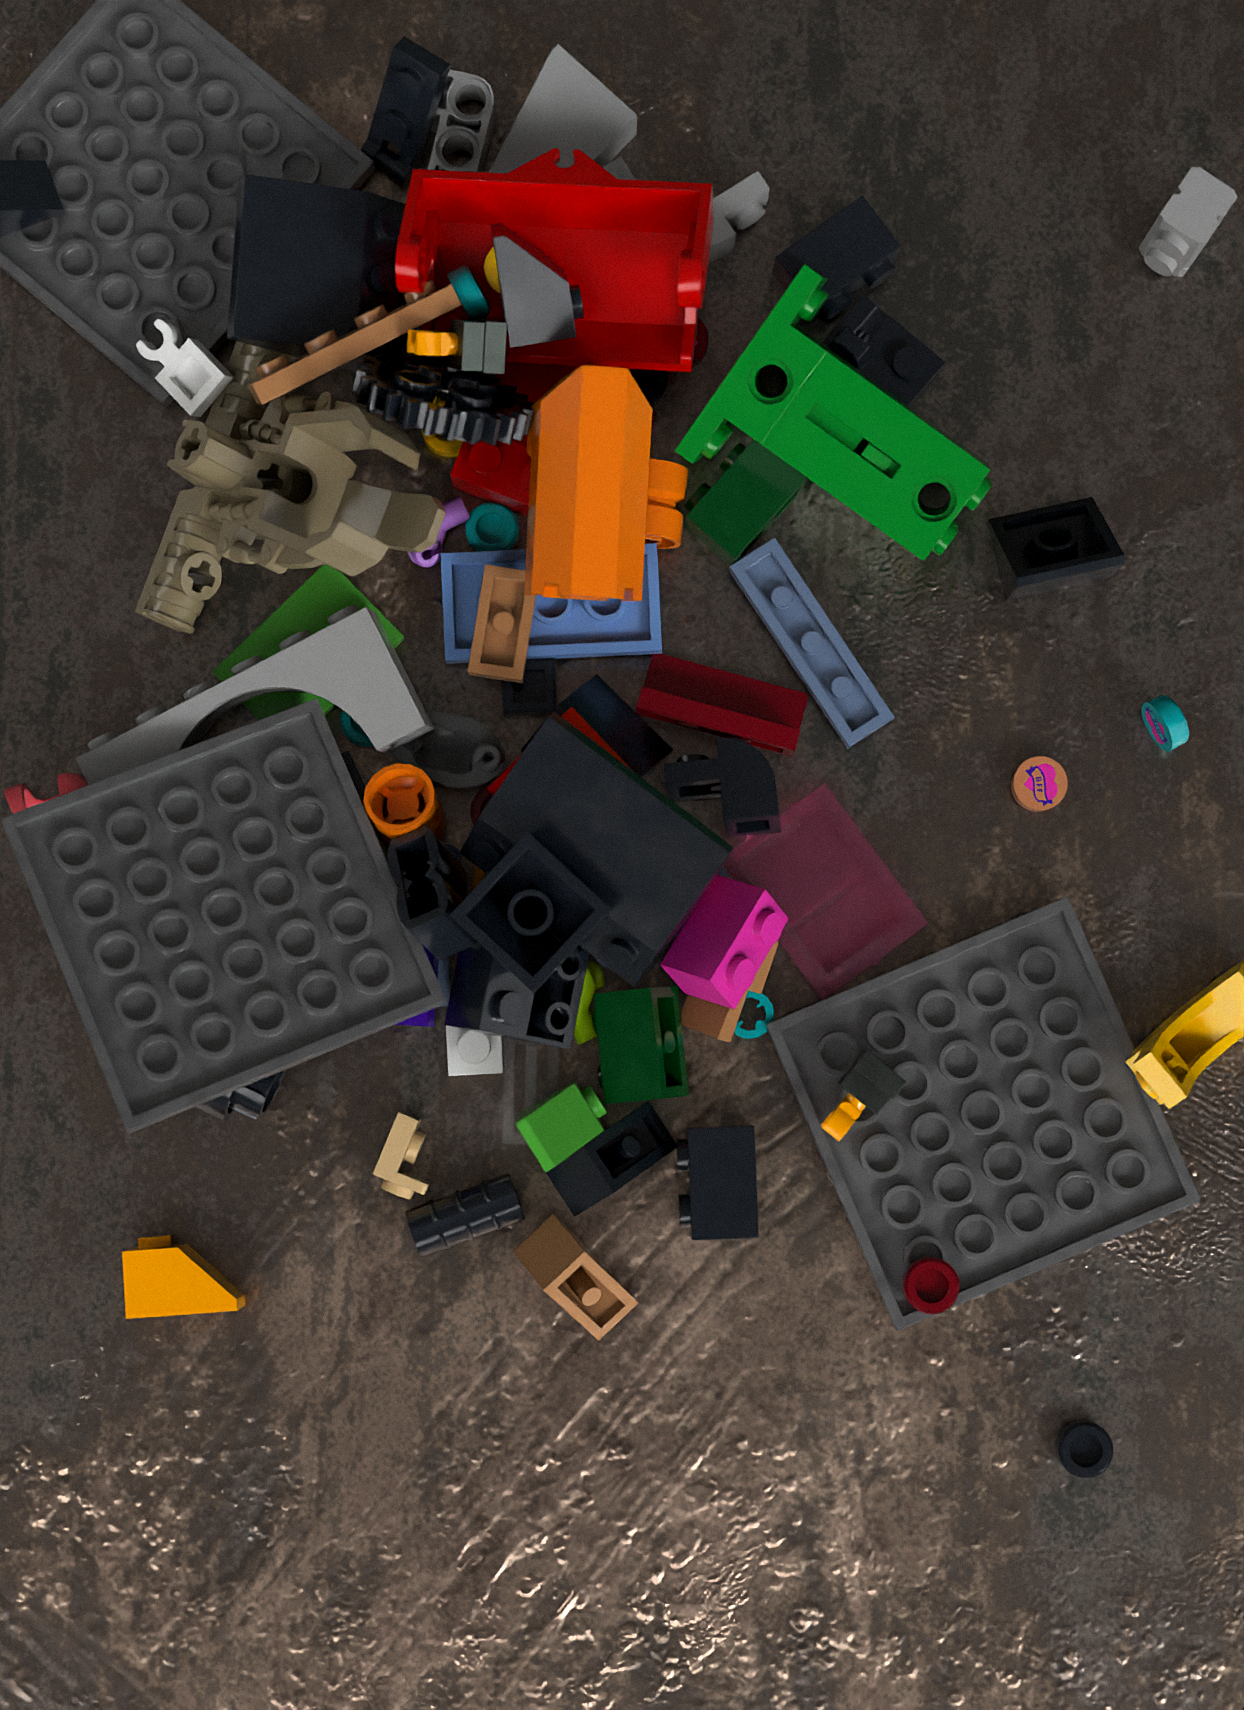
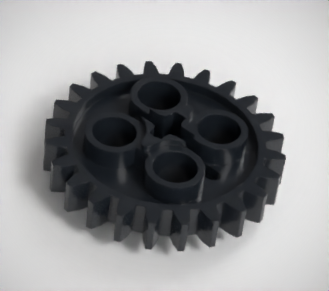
(410, 394)

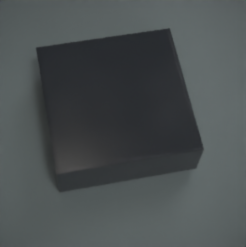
(536, 692)

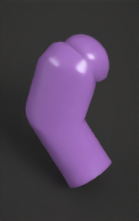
(455, 515)

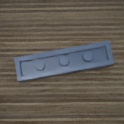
(811, 643)

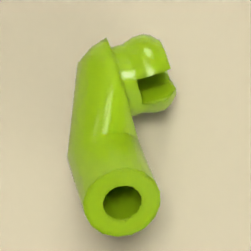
(593, 980)

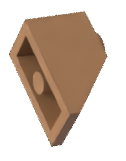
(575, 1277)

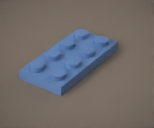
(559, 625)

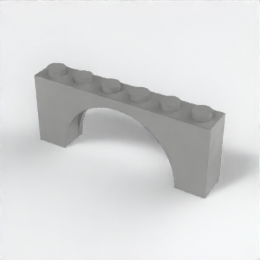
(344, 663)

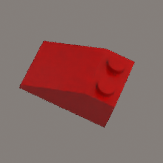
(503, 470)

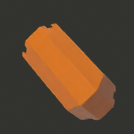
(588, 487)

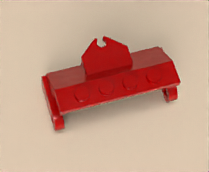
(626, 242)

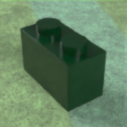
(742, 501)
(640, 1044)

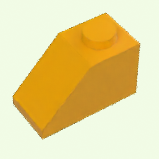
(173, 1281)

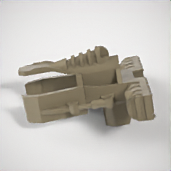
(282, 480)

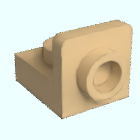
(402, 1145)

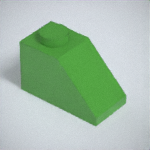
(562, 1123)

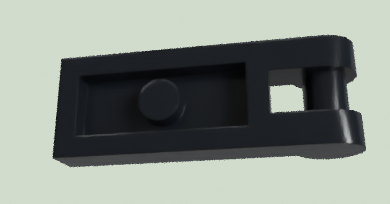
(405, 110)

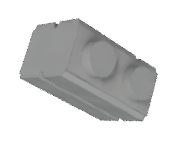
(1186, 223)

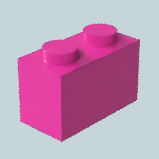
(724, 941)

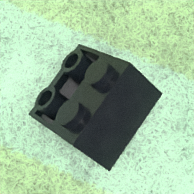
(496, 1003)

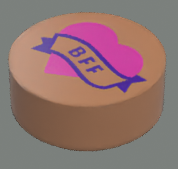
(1039, 784)

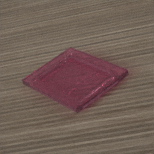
(831, 887)

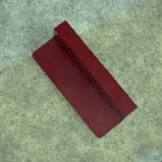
(722, 704)

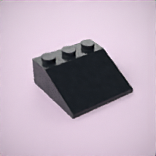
(311, 263)

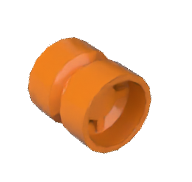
(665, 490)
(401, 801)

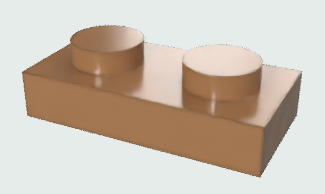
(502, 626)

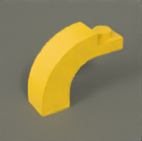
(1191, 1039)

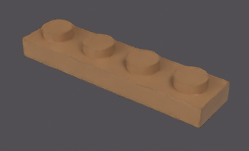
(330, 352)

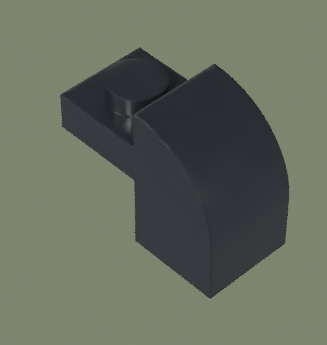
(738, 777)

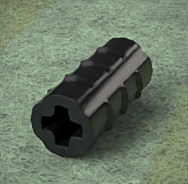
(464, 1215)

